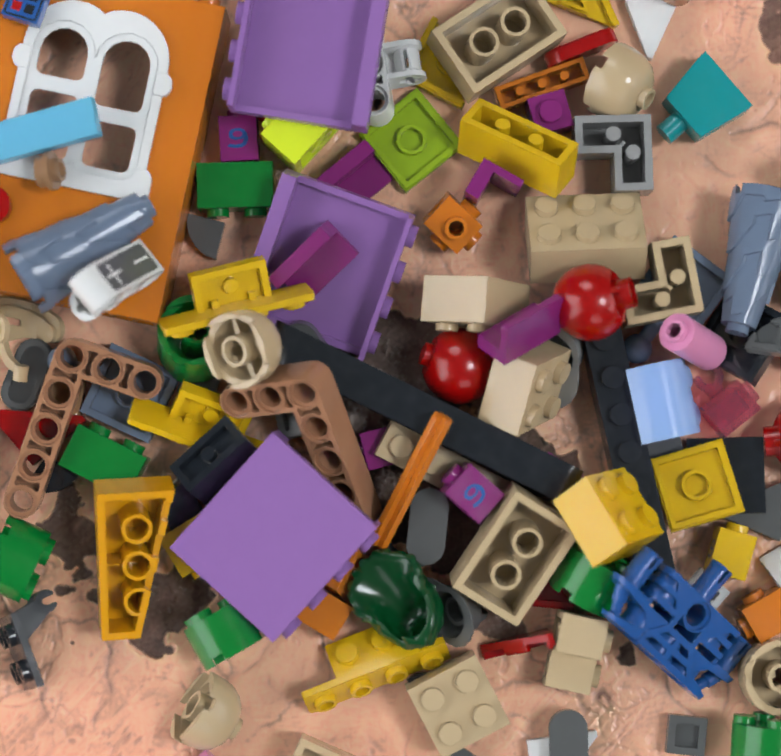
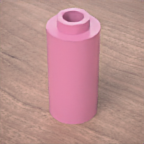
(692, 341)

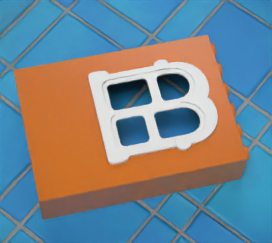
(171, 128)

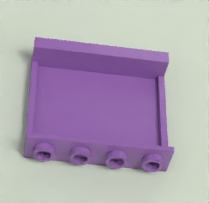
(307, 61)
(357, 296)
(275, 537)

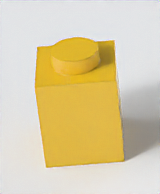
(732, 549)

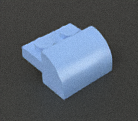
(663, 400)

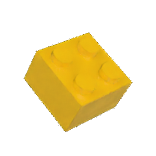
(608, 516)

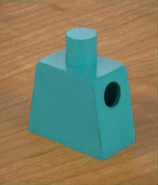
(701, 102)

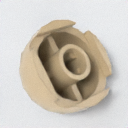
(622, 83)
(242, 348)
(209, 714)

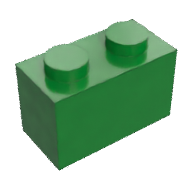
(235, 188)
(100, 457)

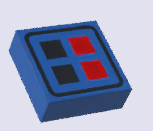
(25, 11)

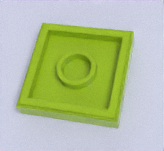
(413, 141)

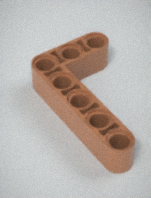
(314, 398)
(61, 412)

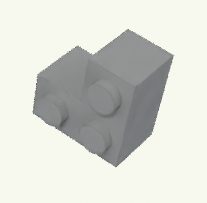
(622, 141)

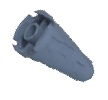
(60, 251)
(752, 256)

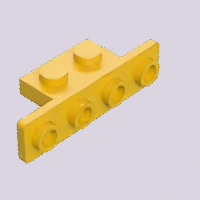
(231, 288)
(187, 419)
(366, 663)

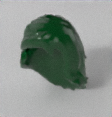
(396, 599)

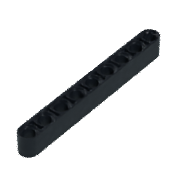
(414, 409)

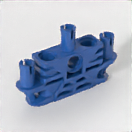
(679, 604)

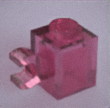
(727, 405)

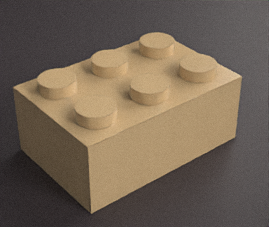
(494, 42)
(584, 231)
(513, 554)

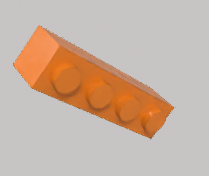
(566, 76)

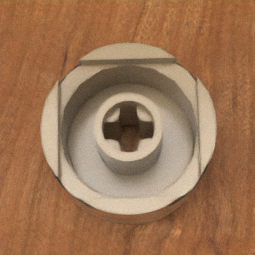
(756, 676)

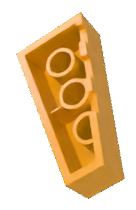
(128, 539)

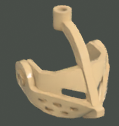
(32, 325)

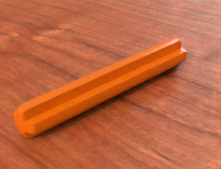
(412, 477)

